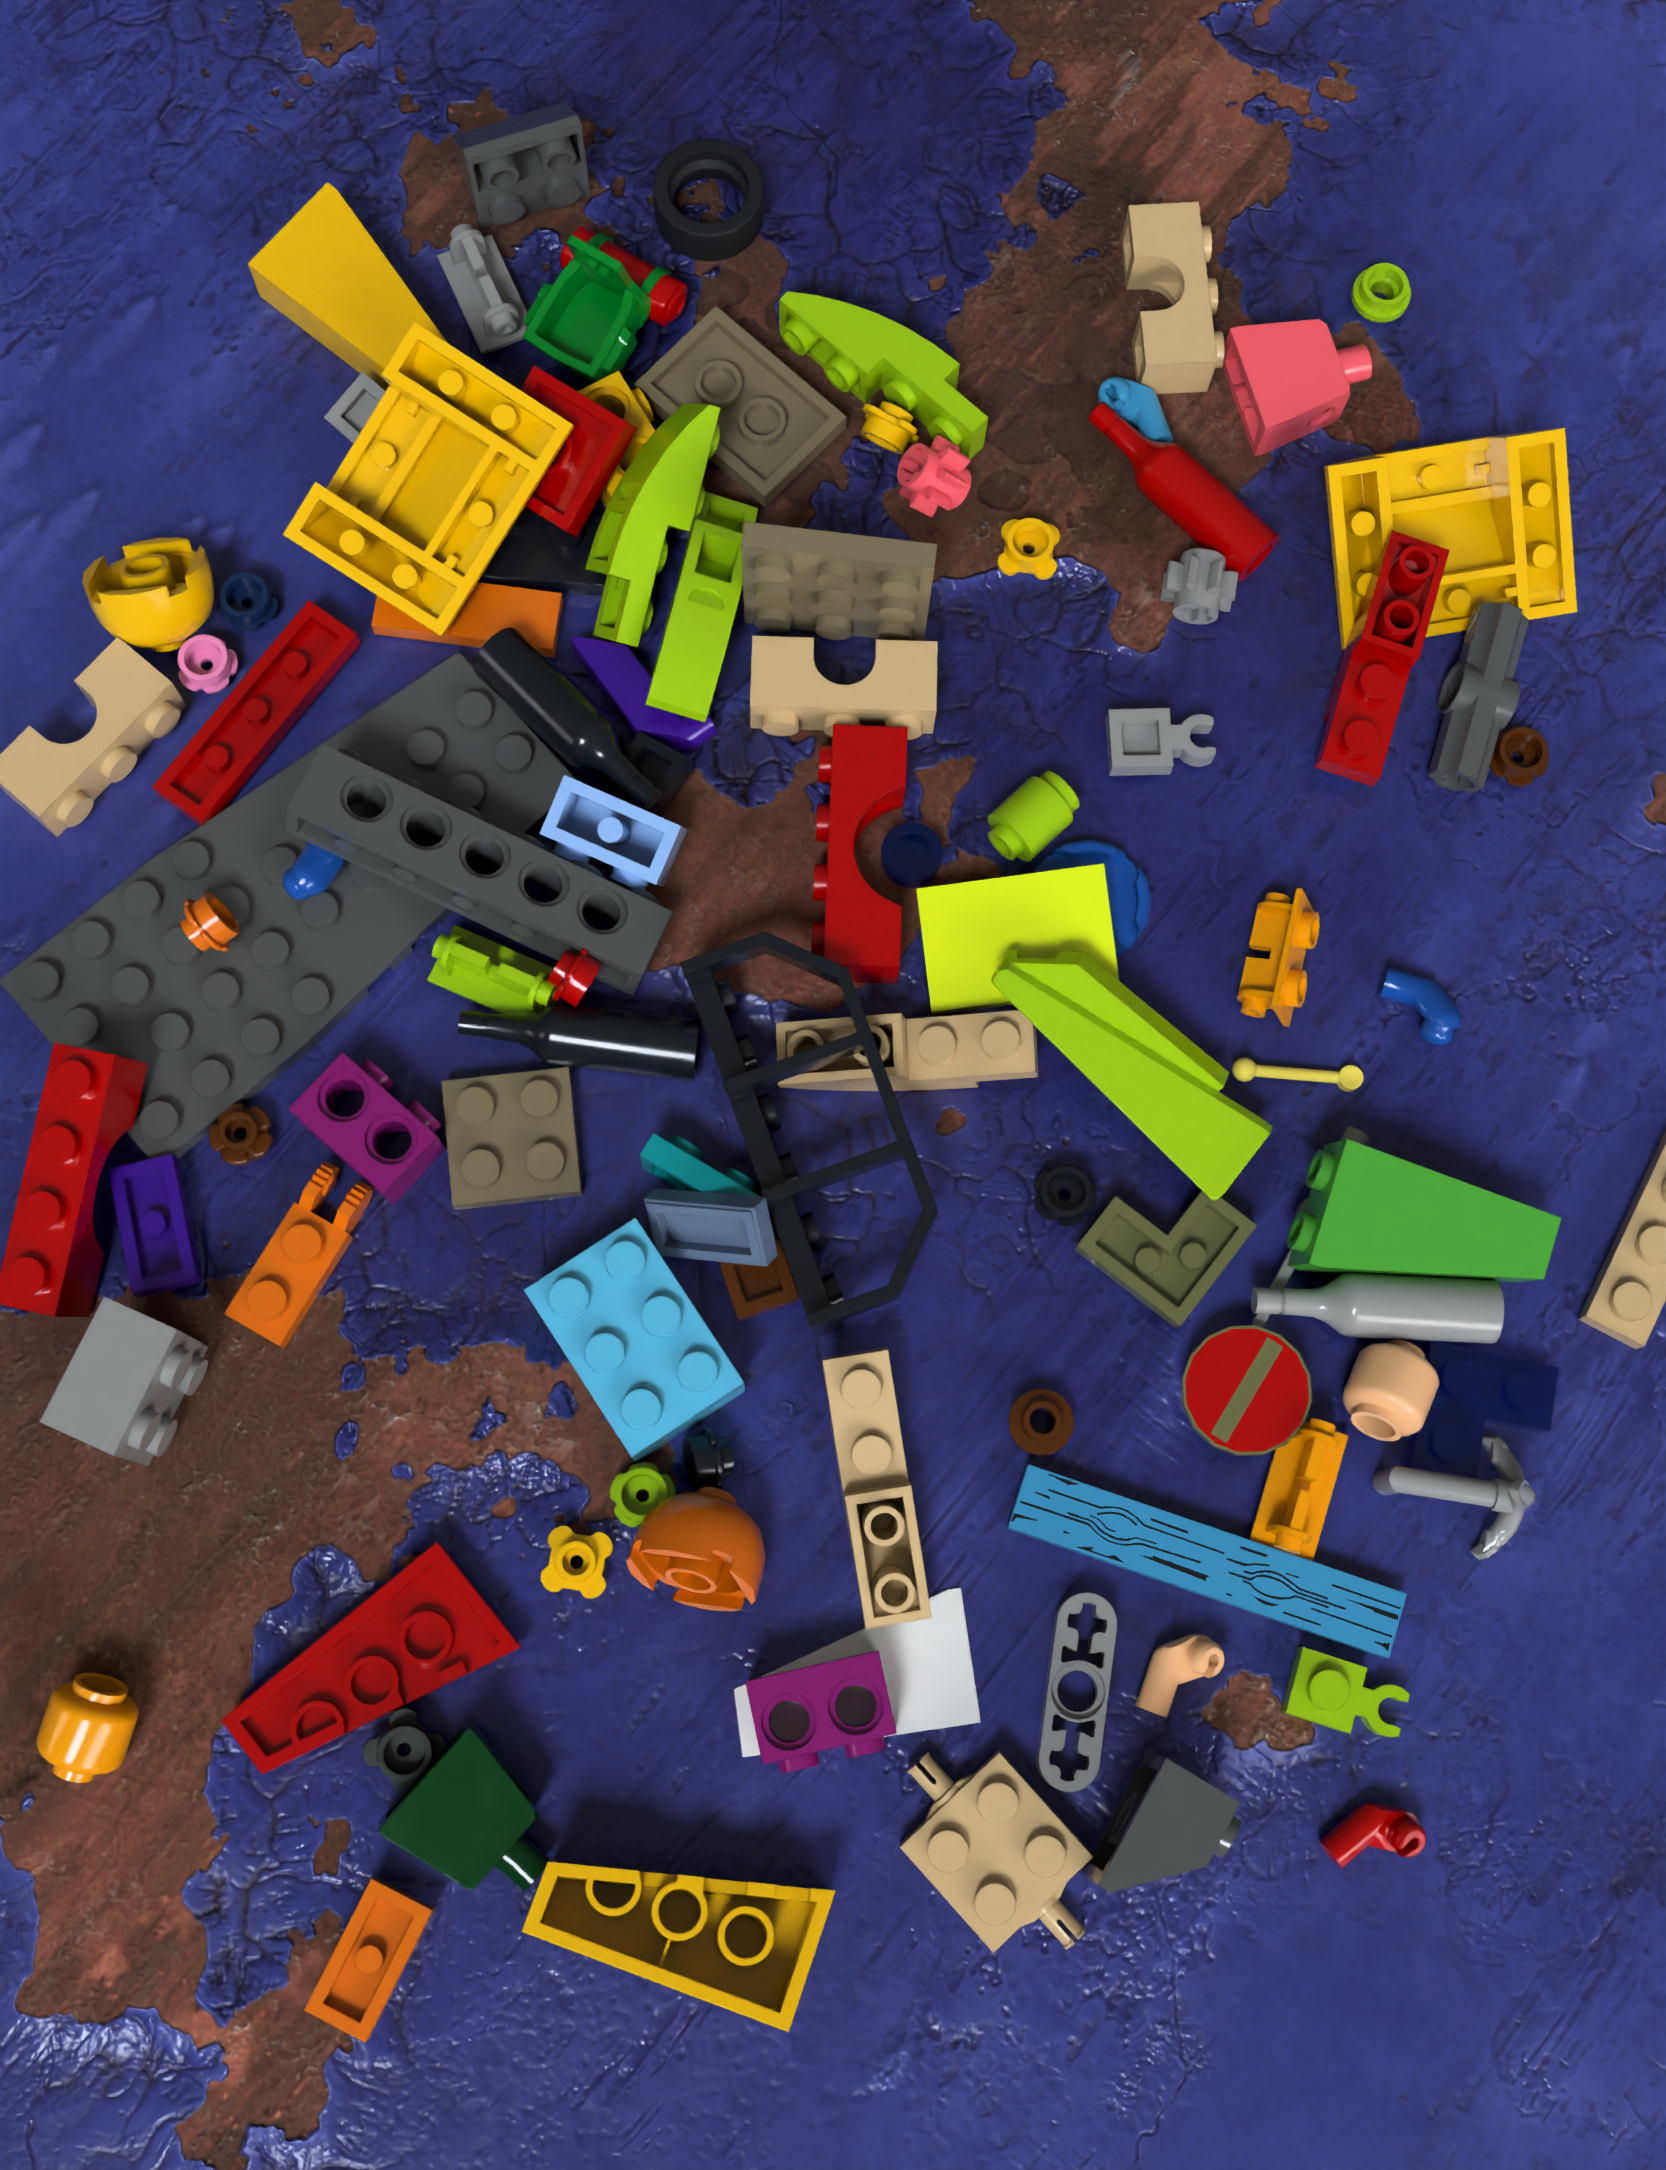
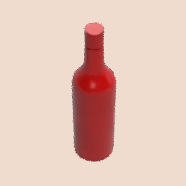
(1191, 496)

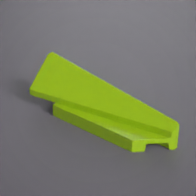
(1137, 1063)

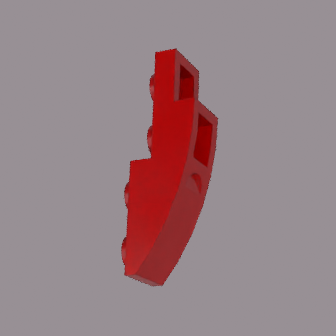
(1380, 657)

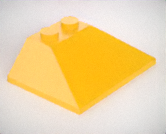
(431, 481)
(1485, 499)

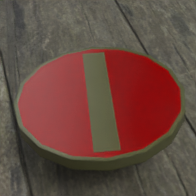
(1246, 1390)

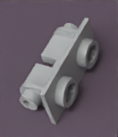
(483, 289)

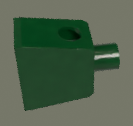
(468, 1815)

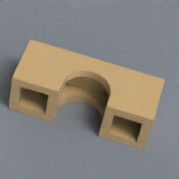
(1168, 253)
(794, 696)
(63, 780)

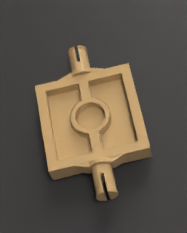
(996, 1851)

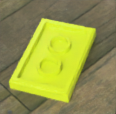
(1038, 913)

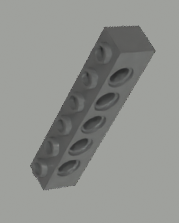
(441, 872)

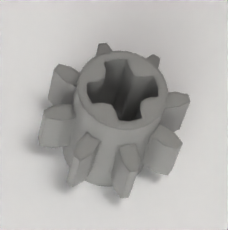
(1199, 586)

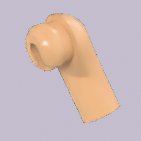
(1176, 1664)

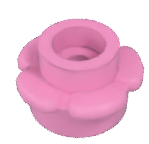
(200, 650)

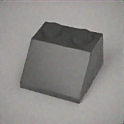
(1162, 1827)

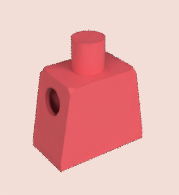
(1289, 379)

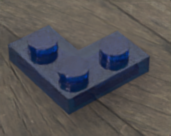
(1473, 1391)

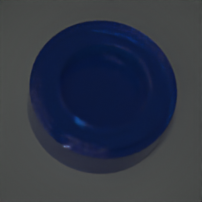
(911, 855)

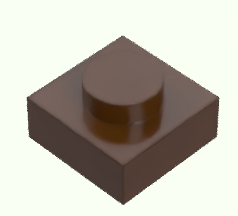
(759, 1288)

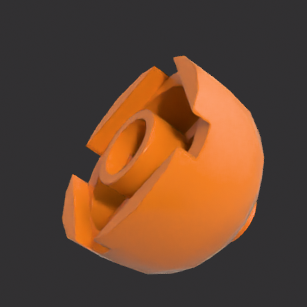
(703, 1548)

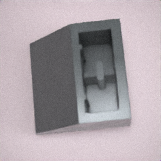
(523, 164)

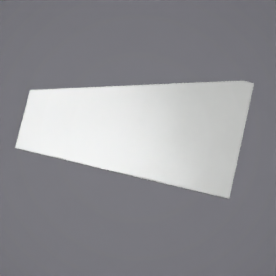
(923, 1668)

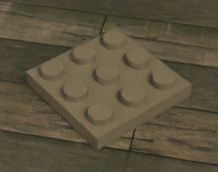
(836, 583)

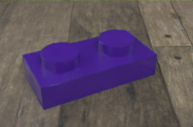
(155, 1225)

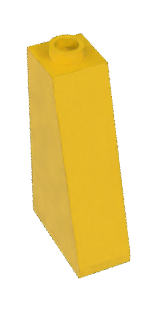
(338, 285)

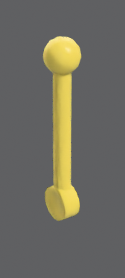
(1347, 1078)

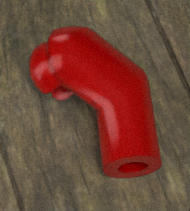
(1375, 1827)

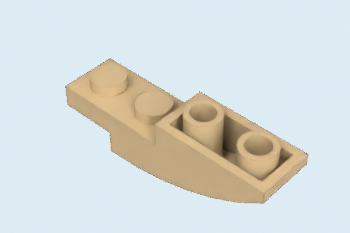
(917, 1051)
(876, 1488)

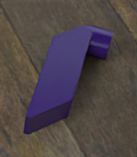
(626, 689)

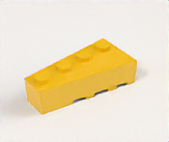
(698, 1935)

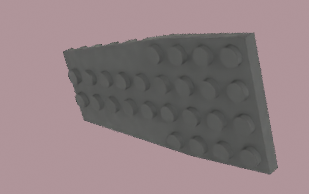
(240, 1017)

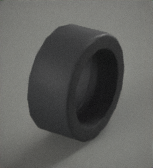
(715, 161)

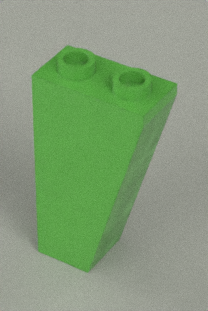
(1408, 1220)

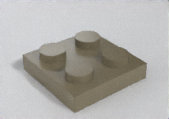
(511, 1138)

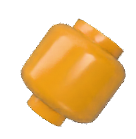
(87, 1727)

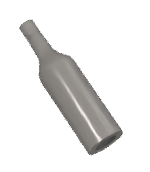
(1396, 1306)

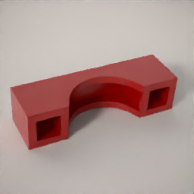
(865, 781)
(51, 1244)

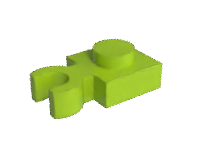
(1333, 1693)

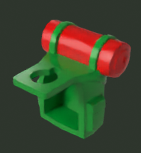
(598, 306)

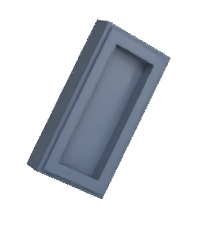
(711, 1226)

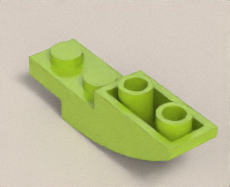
(875, 353)
(654, 494)
(701, 610)

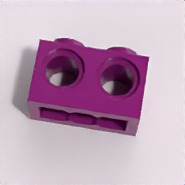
(360, 1136)
(817, 1690)

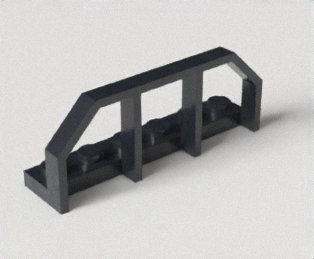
(759, 1118)

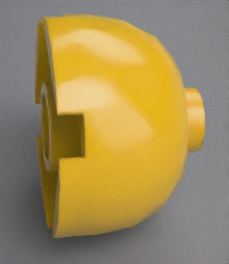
(152, 594)

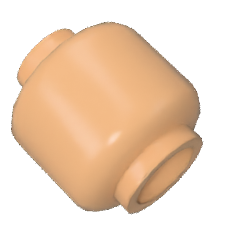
(1390, 1390)

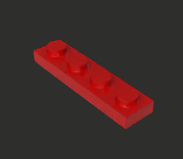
(257, 714)

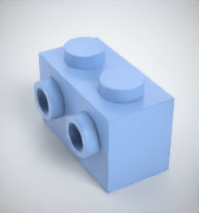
(614, 832)

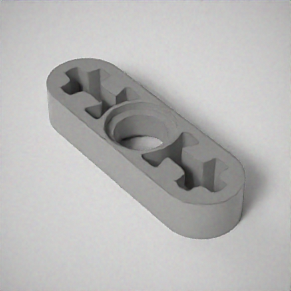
(1054, 1740)

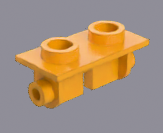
(1286, 933)
(1299, 1490)

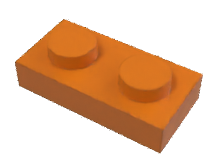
(370, 1959)

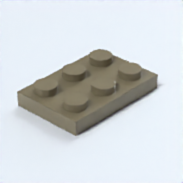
(767, 414)

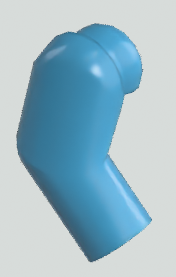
(1137, 406)

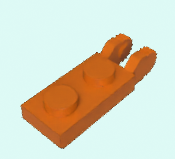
(298, 1259)

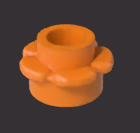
(209, 923)

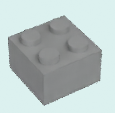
(126, 1384)

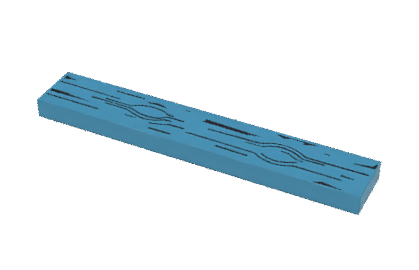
(1207, 1561)

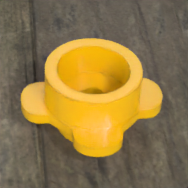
(889, 427)
(1030, 532)
(564, 1547)

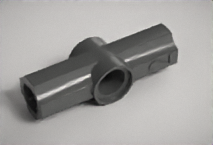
(1478, 697)

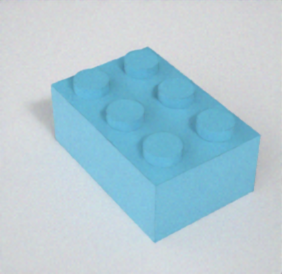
(635, 1340)

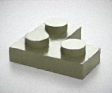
(1171, 1269)

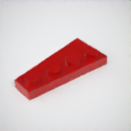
(386, 1653)

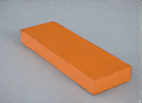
(483, 615)

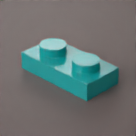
(682, 1167)

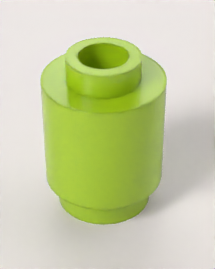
(1032, 816)

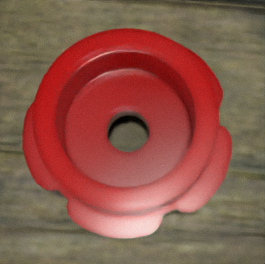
(573, 976)

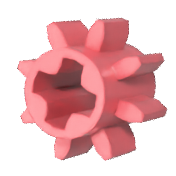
(934, 476)

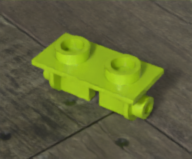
(490, 974)

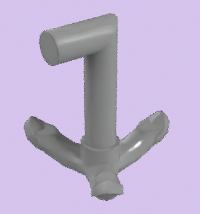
(1506, 1495)

